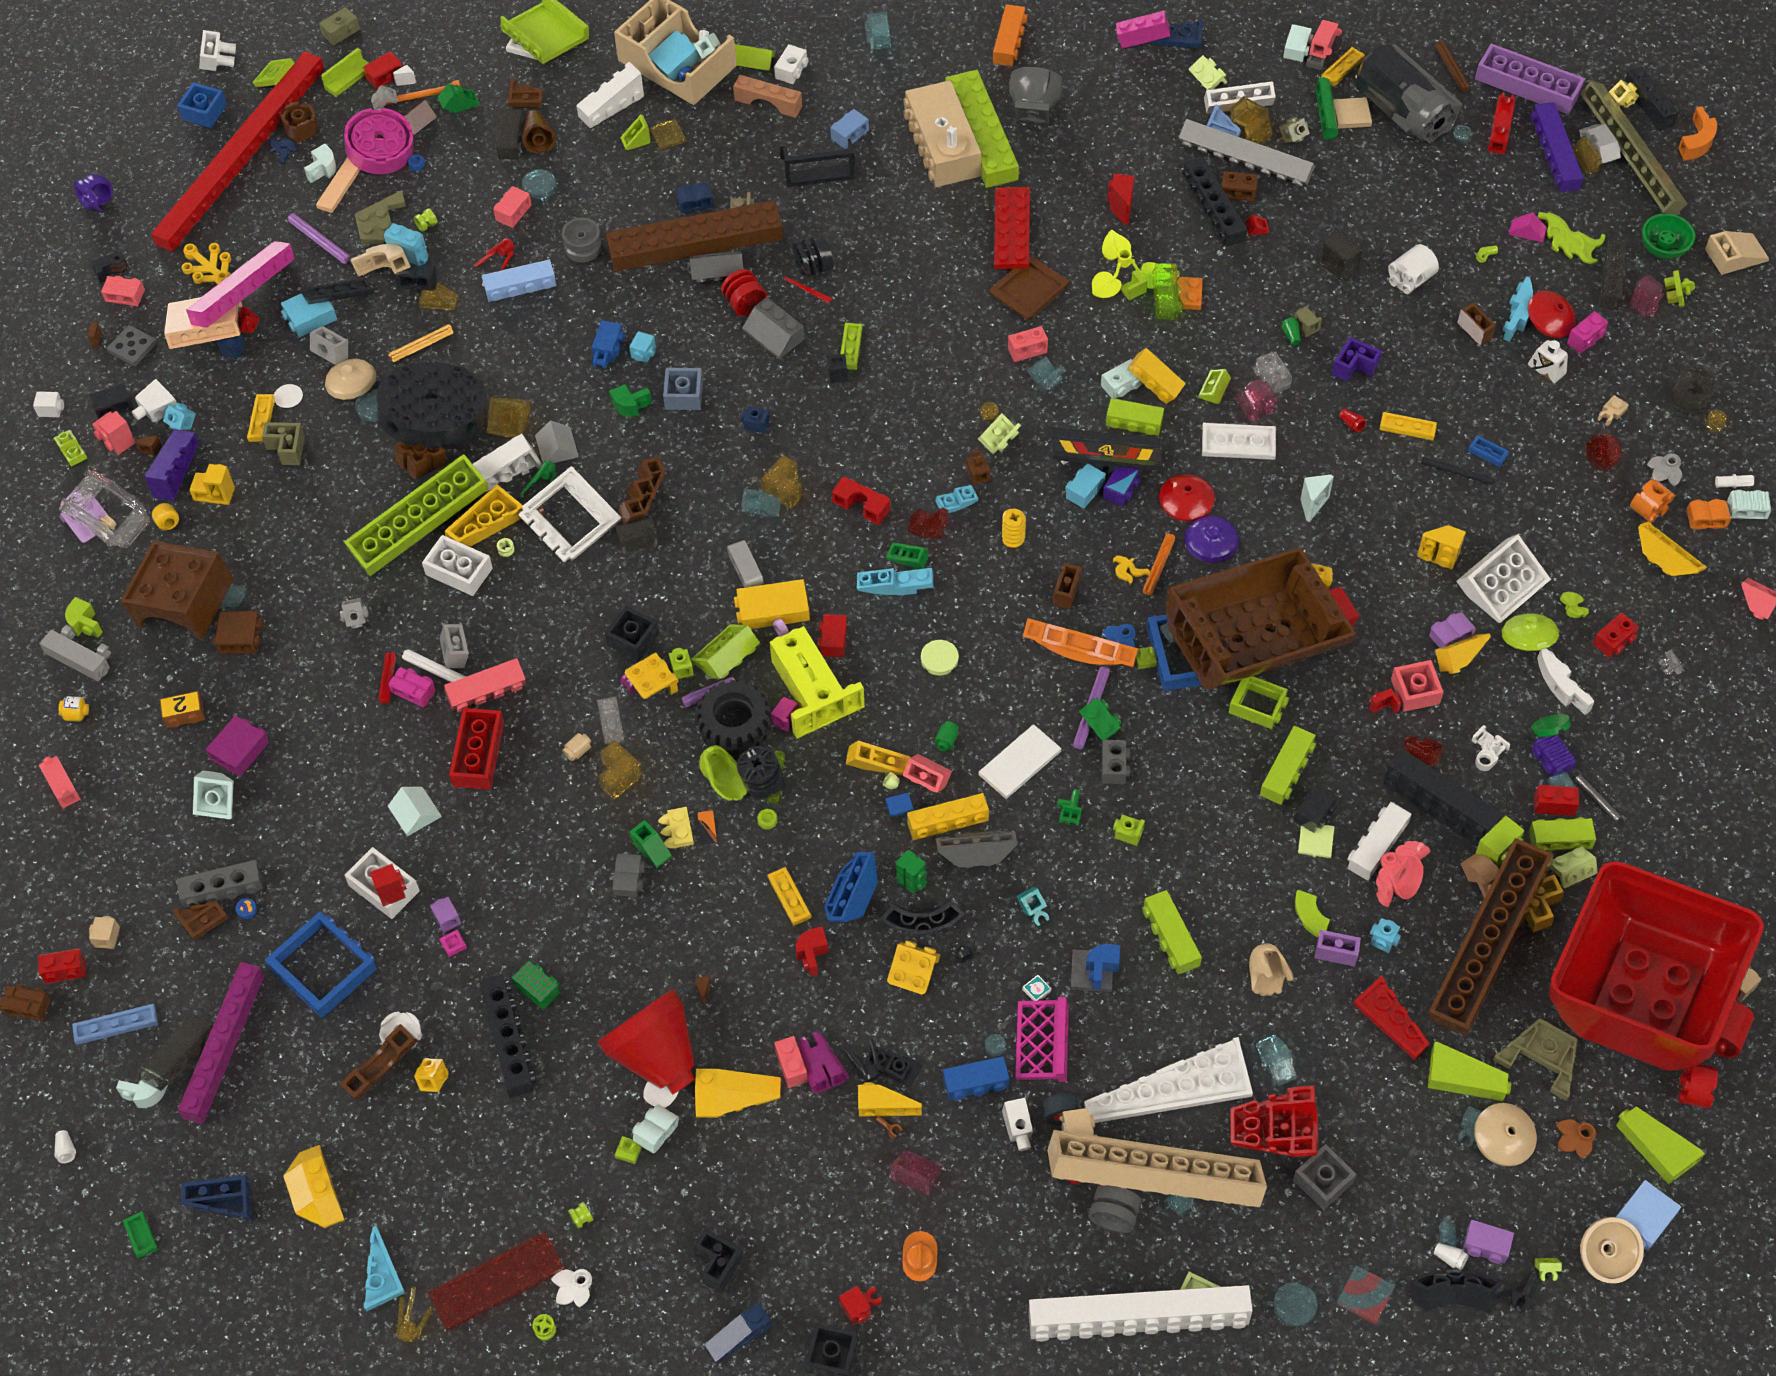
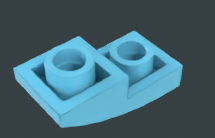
(958, 499)

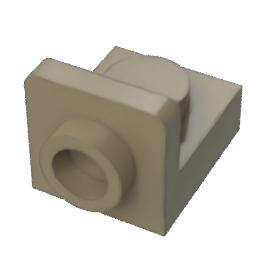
(739, 202)

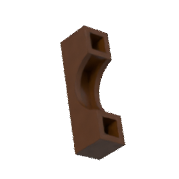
(369, 1073)

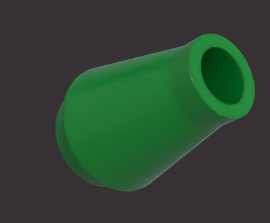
(1291, 330)

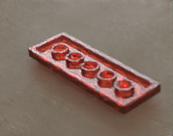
(495, 1281)

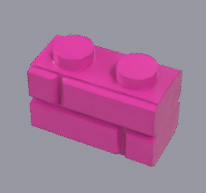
(412, 686)

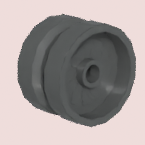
(582, 240)
(1115, 1208)

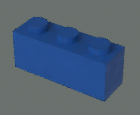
(976, 1078)

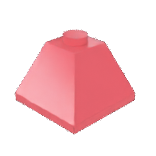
(1759, 598)

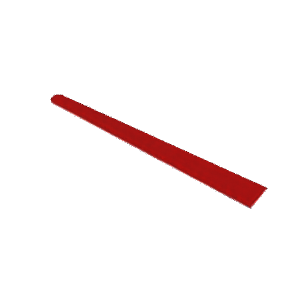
(825, 298)

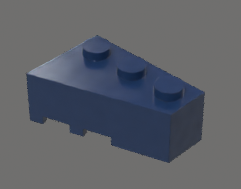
(219, 1196)

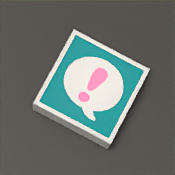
(1036, 988)

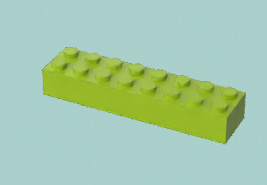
(997, 157)
(416, 515)

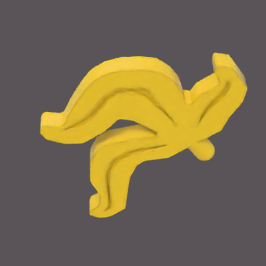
(1124, 564)

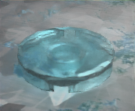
(539, 183)
(367, 406)
(1295, 1304)

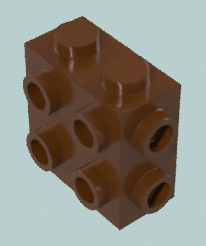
(238, 632)

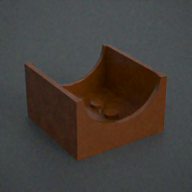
(178, 586)

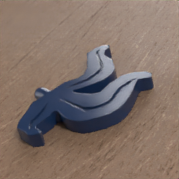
(278, 147)

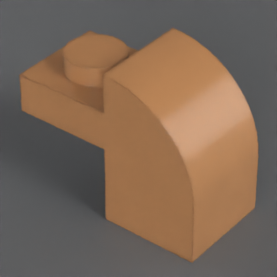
(1480, 870)

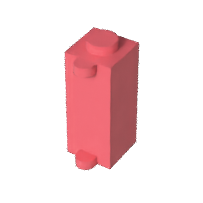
(1324, 39)
(59, 781)

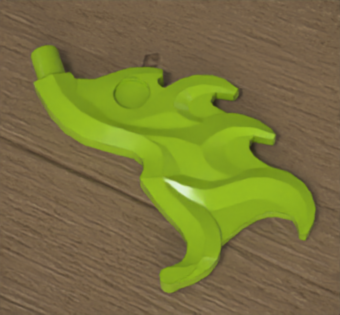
(1570, 241)

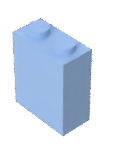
(1649, 1212)

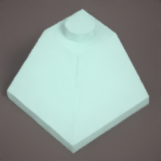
(213, 795)

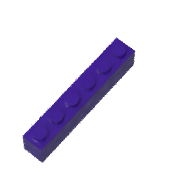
(1557, 147)

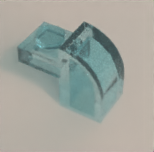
(1045, 374)
(1278, 1057)

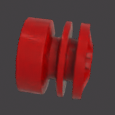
(743, 291)

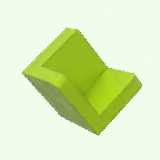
(1136, 286)

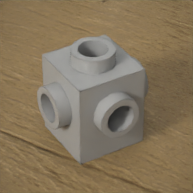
(357, 607)

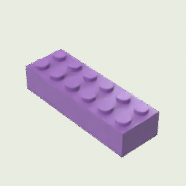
(1529, 78)

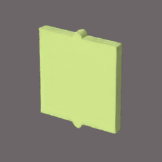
(1316, 843)

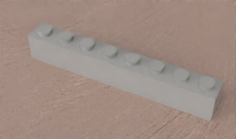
(1246, 152)

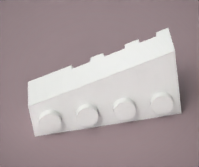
(612, 96)
(507, 461)

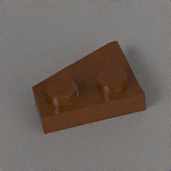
(524, 95)
(200, 918)

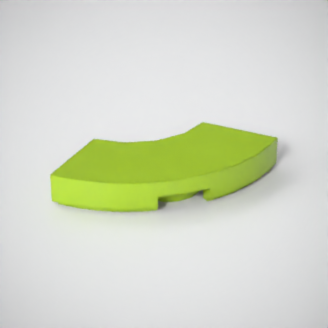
(1308, 913)

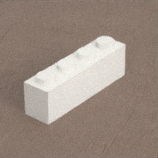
(1226, 97)
(1378, 841)

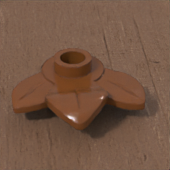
(1573, 1139)

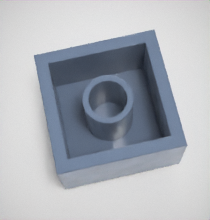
(683, 388)

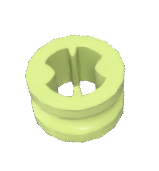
(502, 544)

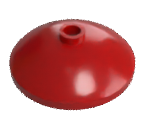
(1551, 314)
(1186, 504)

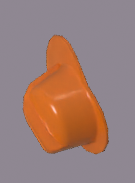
(919, 1256)

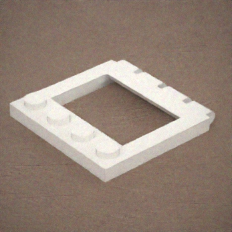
(586, 497)

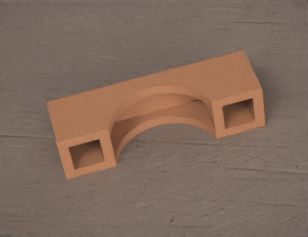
(785, 99)

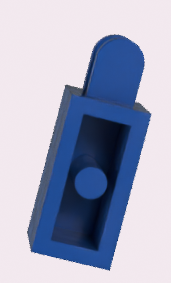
(607, 343)

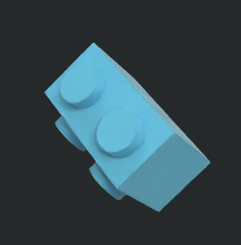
(1085, 485)

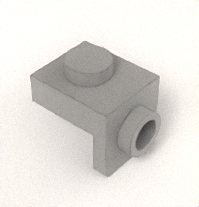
(382, 96)

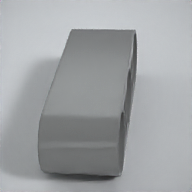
(745, 564)

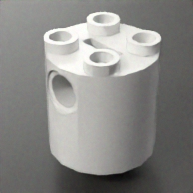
(1413, 268)

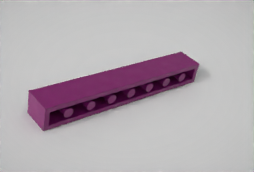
(221, 1043)

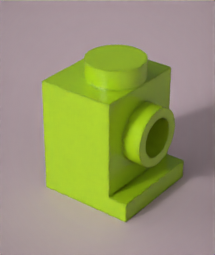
(681, 663)
(1128, 829)

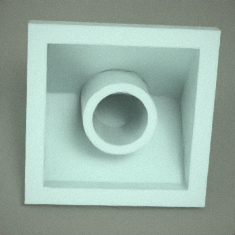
(1315, 493)
(413, 809)

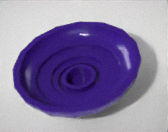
(1211, 539)

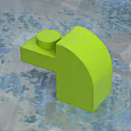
(79, 617)

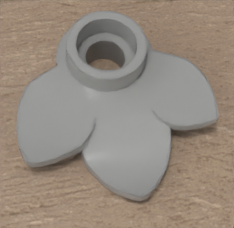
(1664, 470)

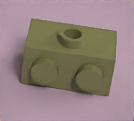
(339, 26)

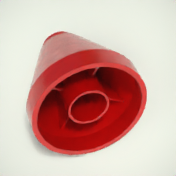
(654, 1044)

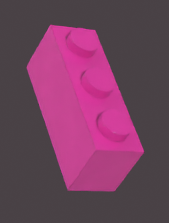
(1143, 29)

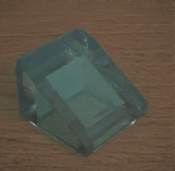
(1447, 1232)

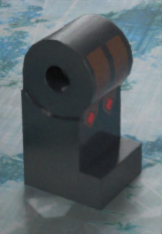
(109, 265)

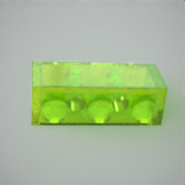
(1166, 291)

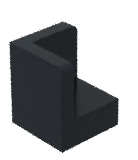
(837, 368)

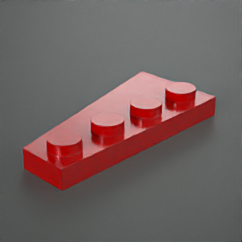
(1386, 1012)

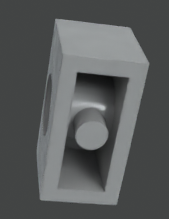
(329, 345)
(454, 646)

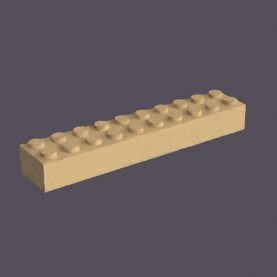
(1156, 1168)

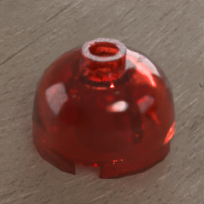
(1604, 451)
(1427, 751)

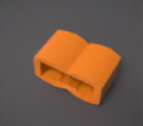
(1708, 514)

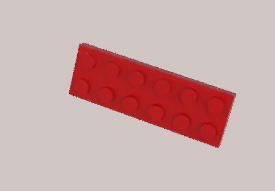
(1012, 228)

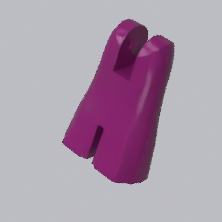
(821, 1064)

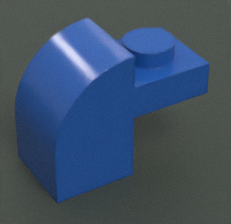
(1102, 958)

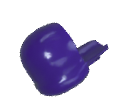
(93, 191)

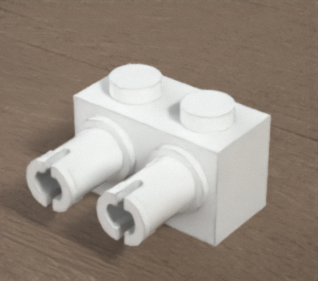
(211, 49)

